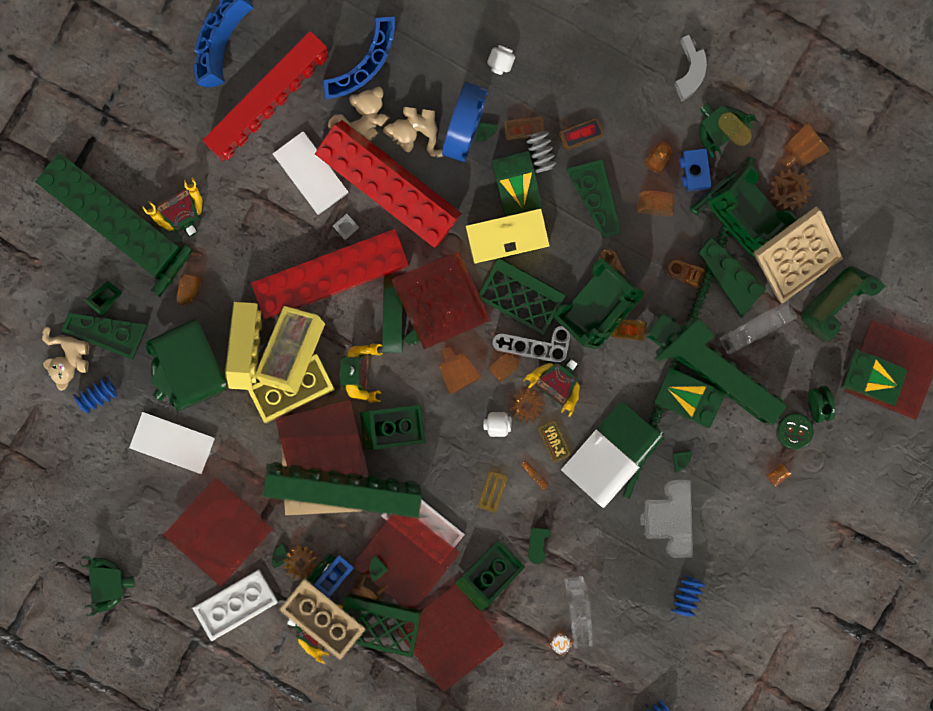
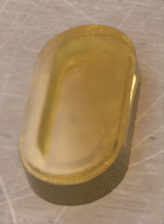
(734, 129)

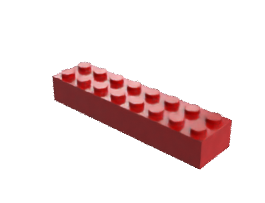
(266, 96)
(388, 183)
(330, 274)

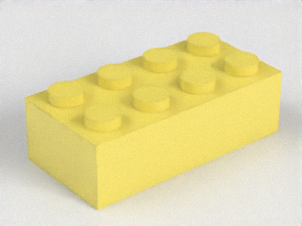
(244, 346)
(277, 402)

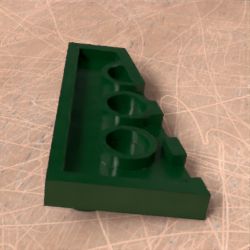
(596, 194)
(731, 276)
(109, 334)

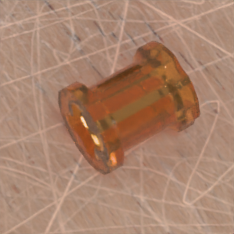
(778, 475)

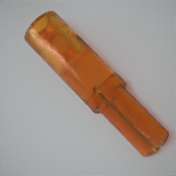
(535, 476)

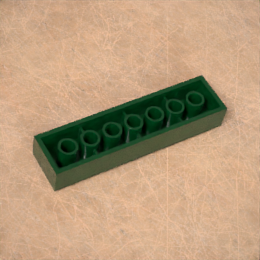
(107, 215)
(720, 373)
(342, 490)

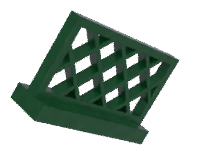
(528, 280)
(388, 610)

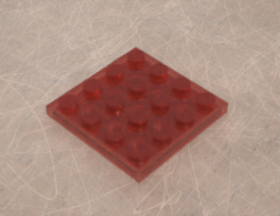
(441, 300)
(904, 352)
(323, 439)
(218, 531)
(414, 559)
(452, 638)

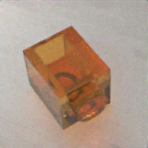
(504, 367)

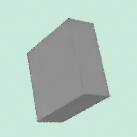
(346, 227)

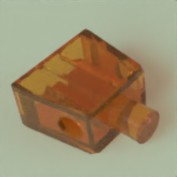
(804, 148)
(656, 203)
(457, 371)

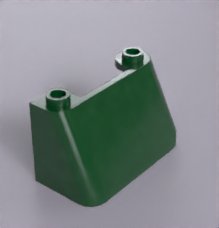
(749, 212)
(599, 306)
(820, 312)
(188, 365)

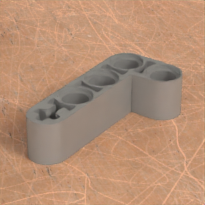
(530, 344)

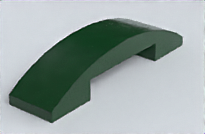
(391, 318)

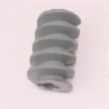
(541, 151)

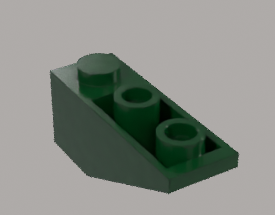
(690, 339)

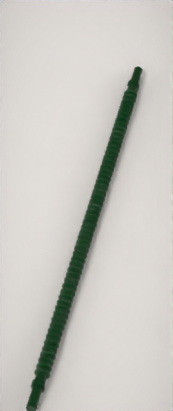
(675, 363)

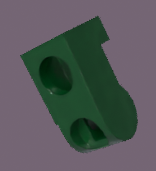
(536, 553)

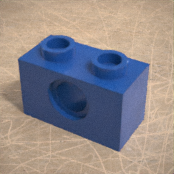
(699, 159)
(334, 576)

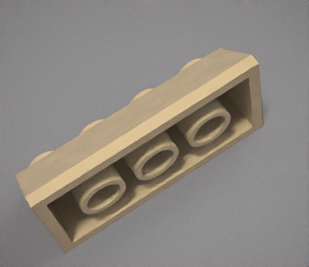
(322, 619)

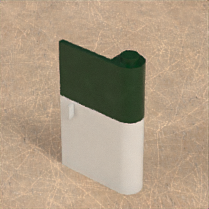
(613, 454)

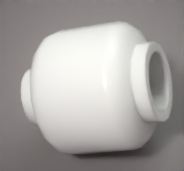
(501, 59)
(498, 424)

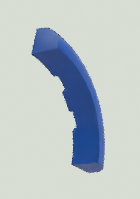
(214, 38)
(369, 65)

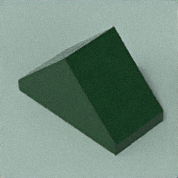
(103, 298)

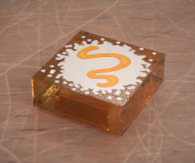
(560, 643)

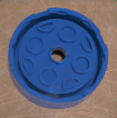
(464, 121)

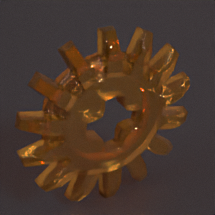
(531, 400)
(294, 557)

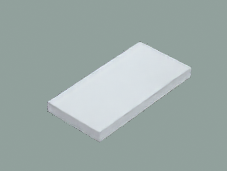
(310, 173)
(172, 443)
(437, 523)
(235, 605)

